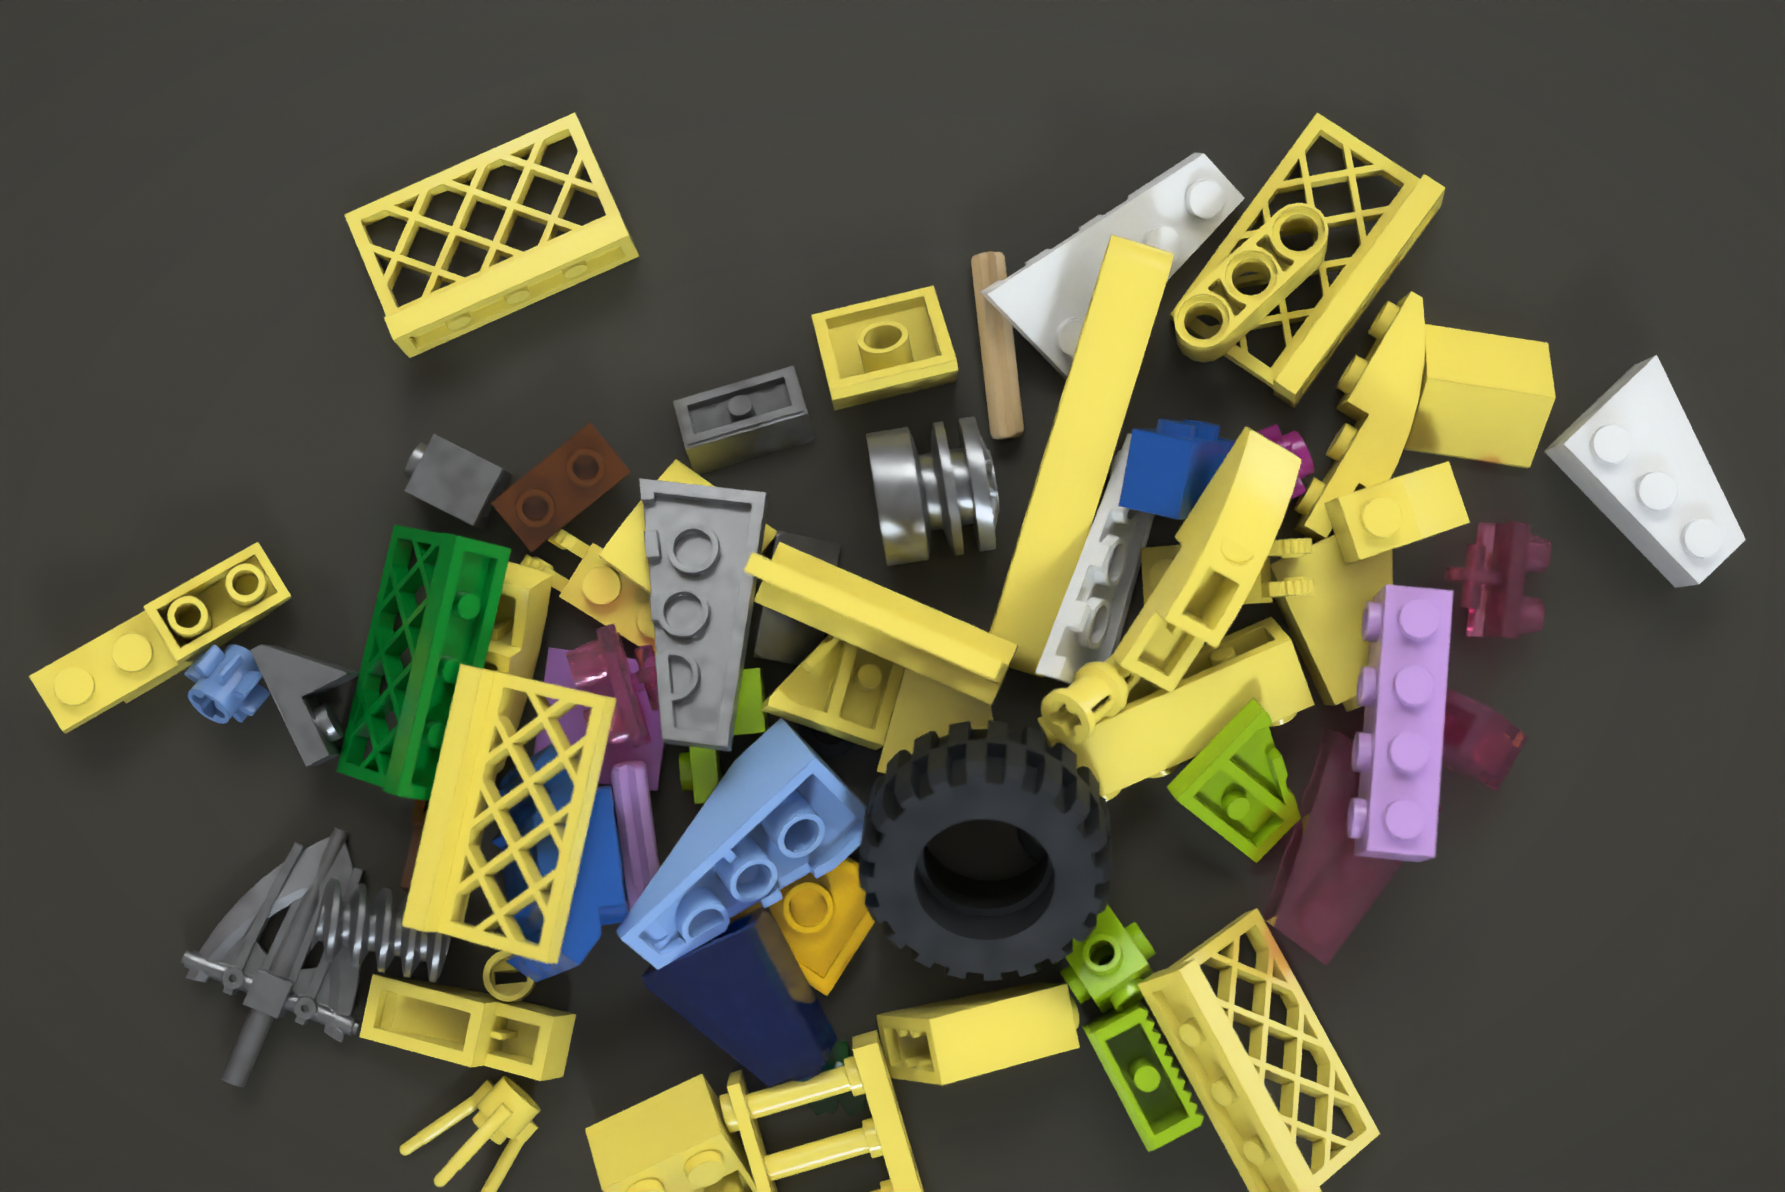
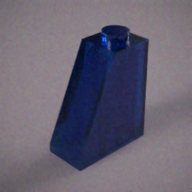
(750, 1000)

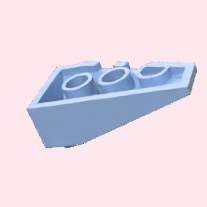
(757, 832)

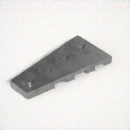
(701, 603)

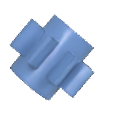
(226, 684)

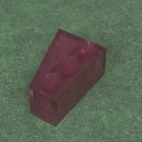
(1320, 882)

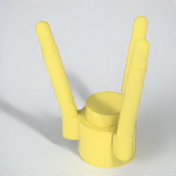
(502, 1113)

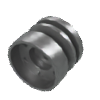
(932, 490)

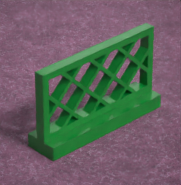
(446, 630)

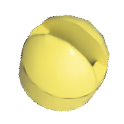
(504, 992)

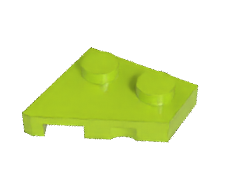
(1240, 784)

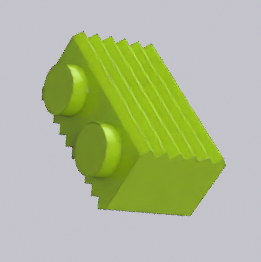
(1144, 1075)

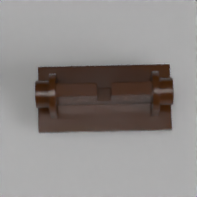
(560, 487)

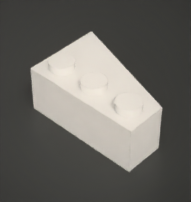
(1650, 475)

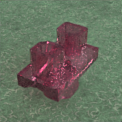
(1496, 579)
(607, 660)

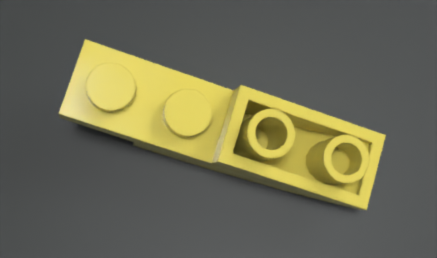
(1383, 400)
(1218, 563)
(161, 638)

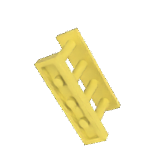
(880, 1135)

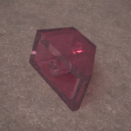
(1478, 741)

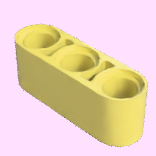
(1259, 254)

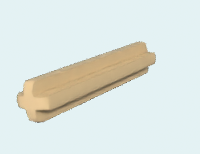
(997, 351)

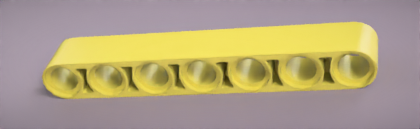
(1080, 445)

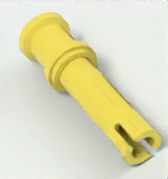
(1096, 693)

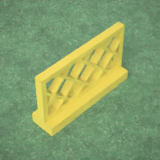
(1360, 275)
(497, 286)
(883, 622)
(468, 801)
(1233, 1082)

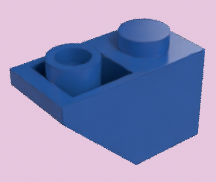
(1172, 466)

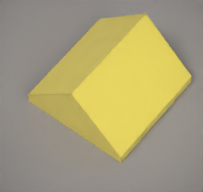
(885, 347)
(1482, 397)

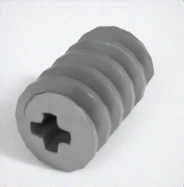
(375, 929)

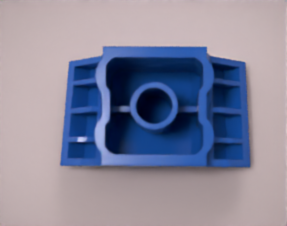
(600, 883)

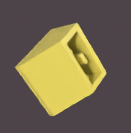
(671, 1145)

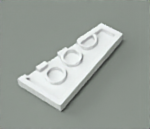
(1101, 585)

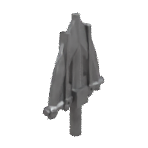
(277, 979)

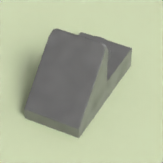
(294, 684)

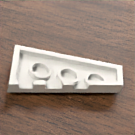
(1054, 289)

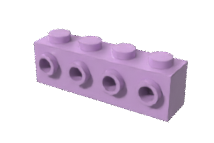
(1402, 723)

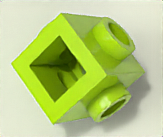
(1117, 981)

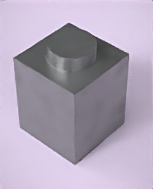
(455, 480)

